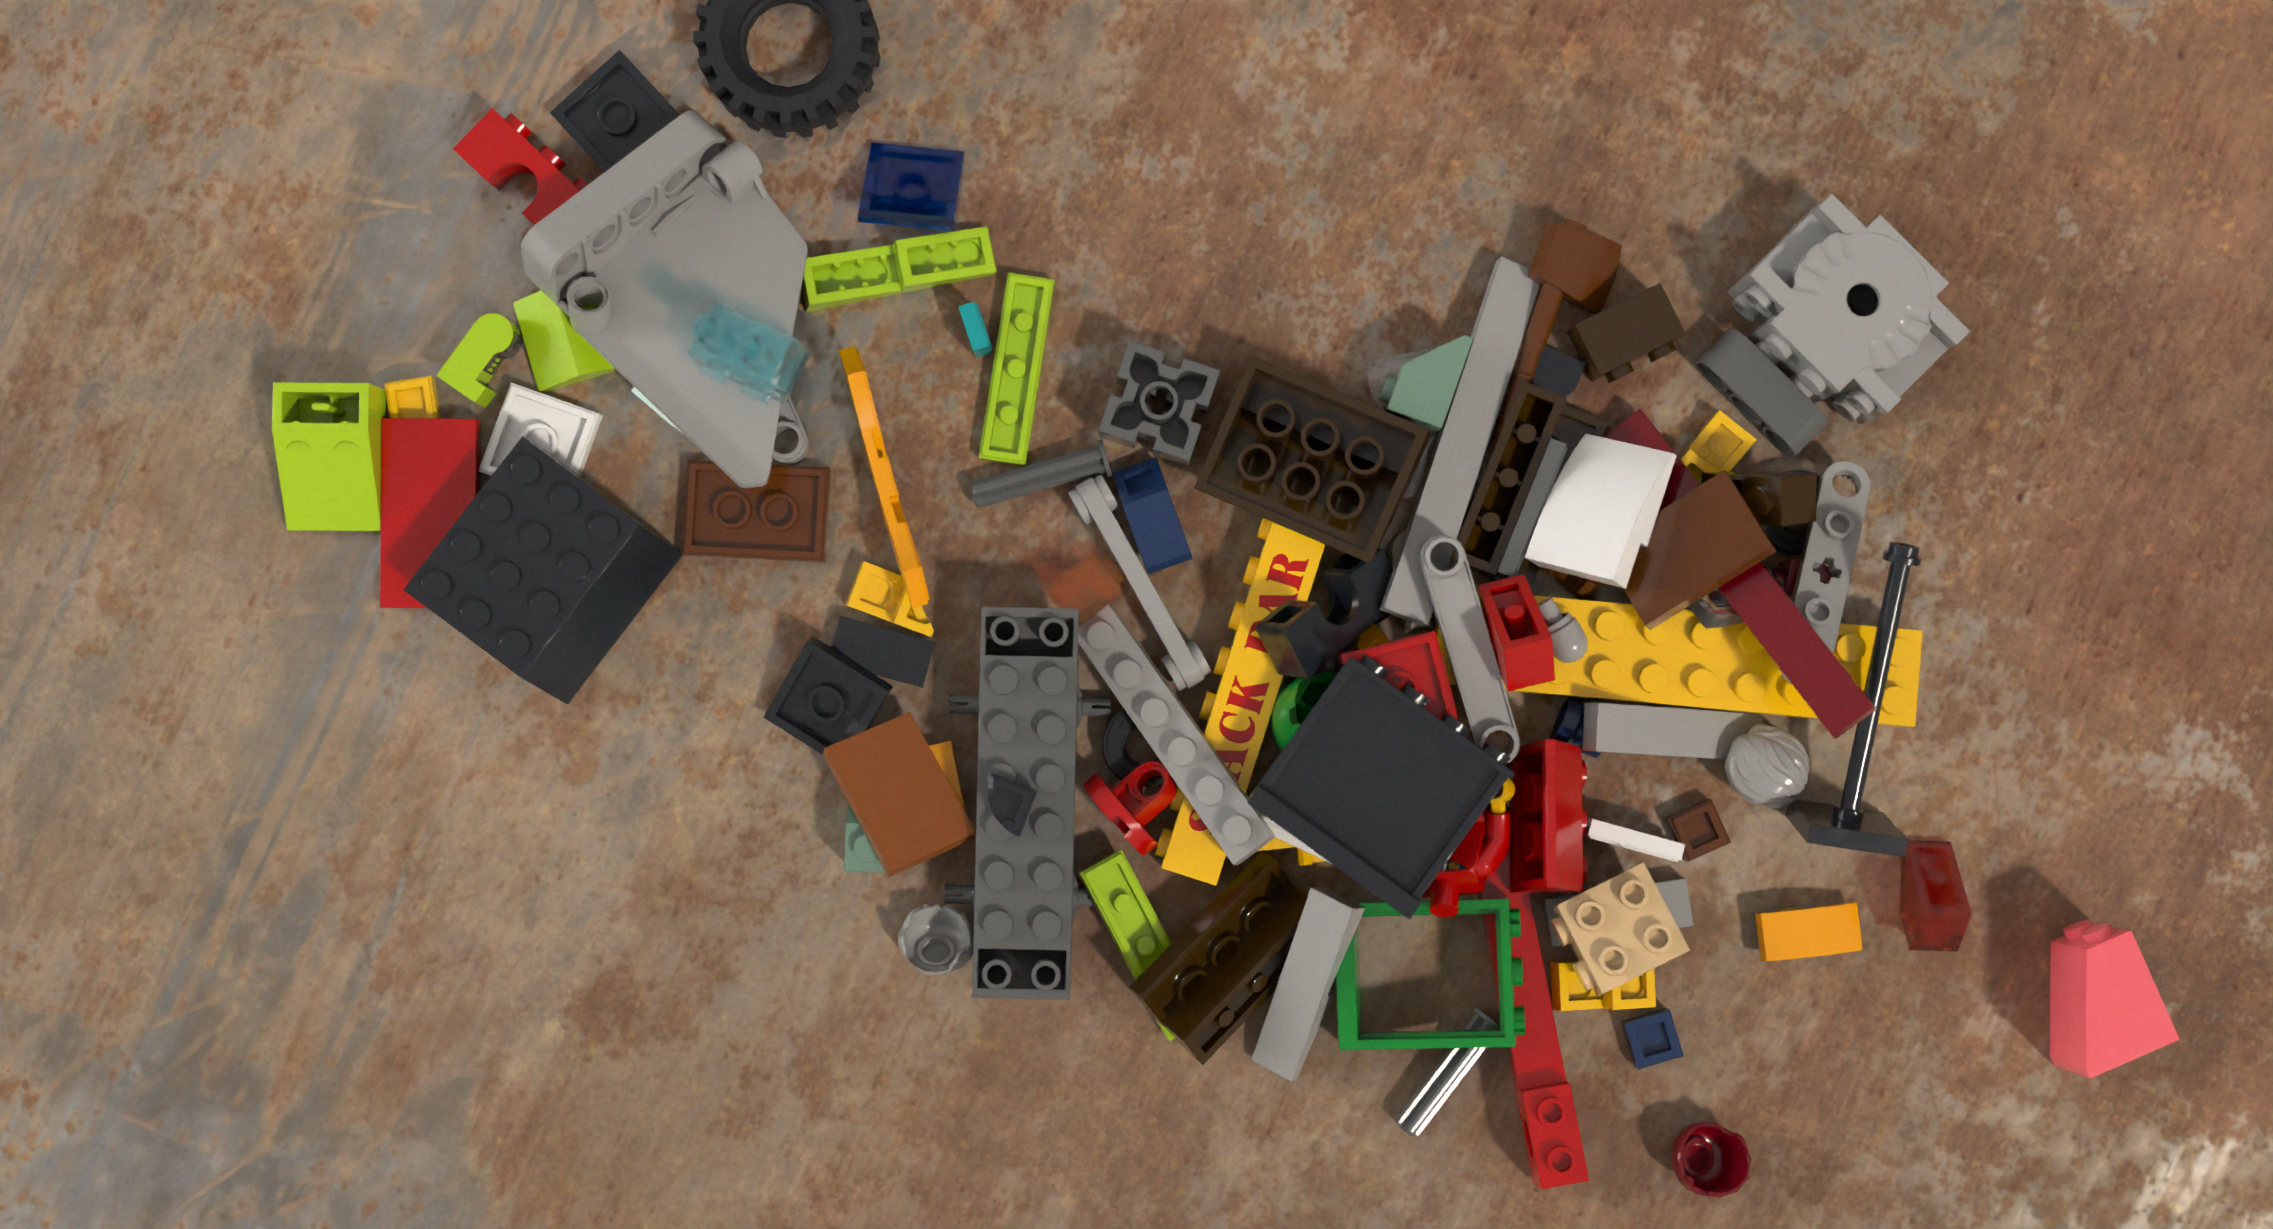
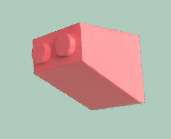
(2102, 1001)

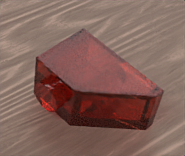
(1932, 897)

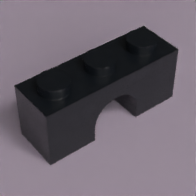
(1304, 639)

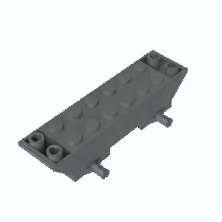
(1026, 734)

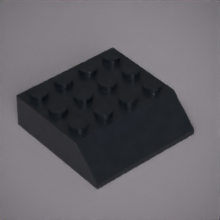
(543, 571)

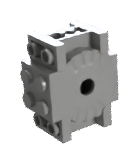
(1813, 336)

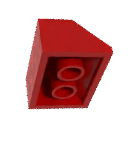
(1548, 819)

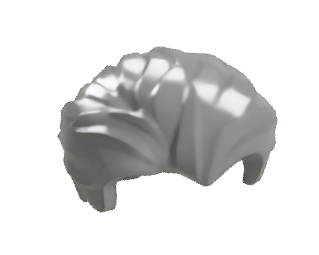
(1767, 766)

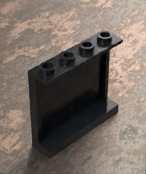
(1380, 784)

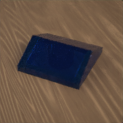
(912, 187)

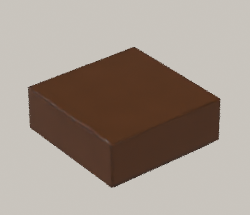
(1698, 829)

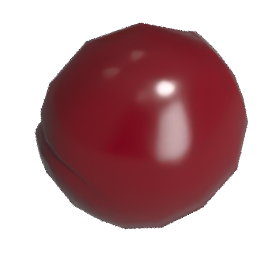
(1710, 1159)

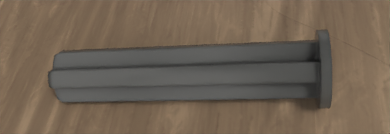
(1040, 476)
(1442, 1080)

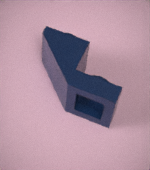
(1152, 515)

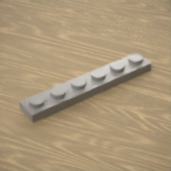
(1173, 735)

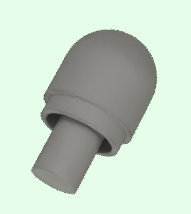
(1567, 635)

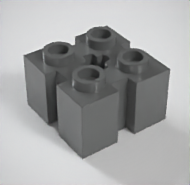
(1143, 377)

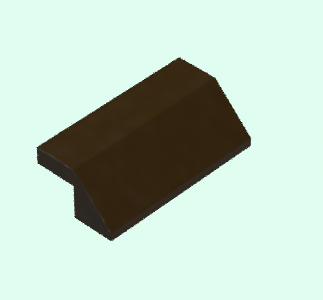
(1516, 458)
(1224, 959)

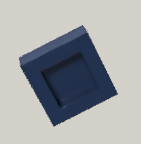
(1652, 1038)

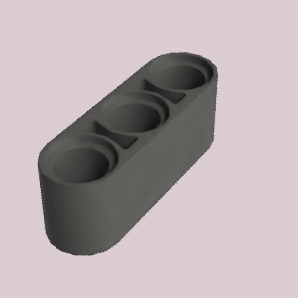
(1762, 392)

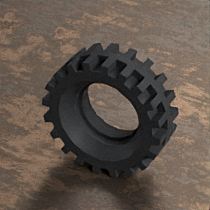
(779, 108)

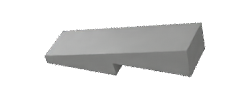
(1663, 730)
(1305, 981)

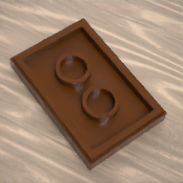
(766, 522)
(1695, 550)

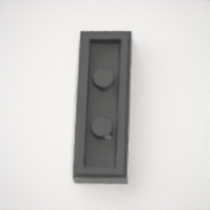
(1532, 509)

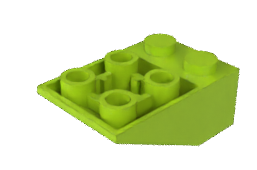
(329, 454)

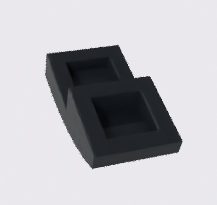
(884, 650)

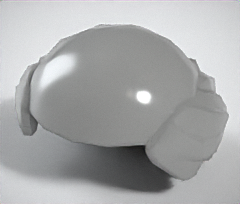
(936, 939)

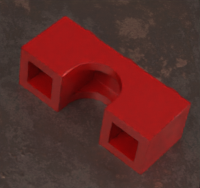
(500, 152)

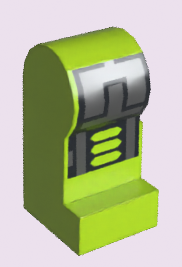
(480, 356)

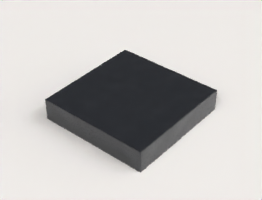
(614, 111)
(826, 697)

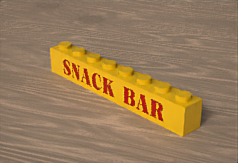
(1246, 691)

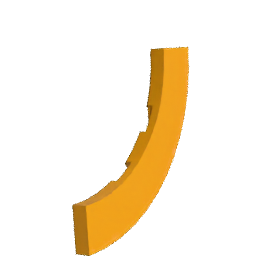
(883, 478)

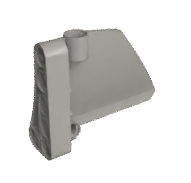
(654, 251)

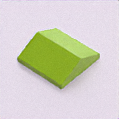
(553, 347)

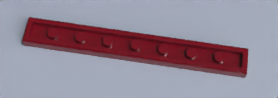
(1770, 611)

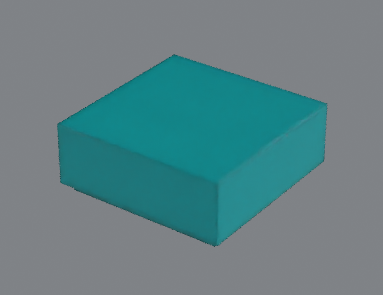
(975, 329)

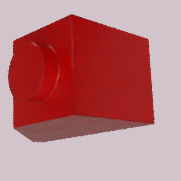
(1517, 632)

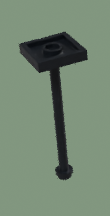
(1846, 823)

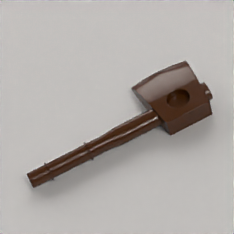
(1568, 267)

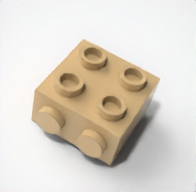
(1618, 930)

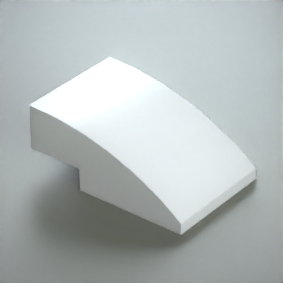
(1601, 510)

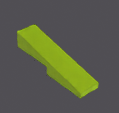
(896, 268)

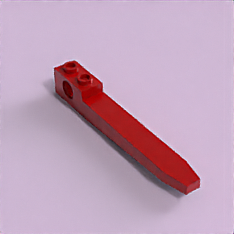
(1536, 1061)

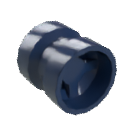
(1570, 725)

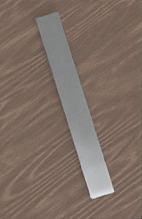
(1462, 438)

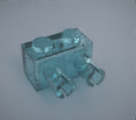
(747, 353)

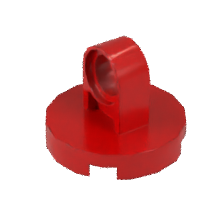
(1127, 804)

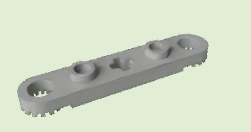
(1833, 542)

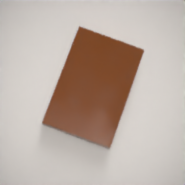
(899, 794)

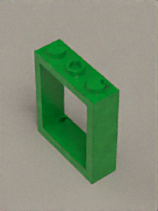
(1509, 975)

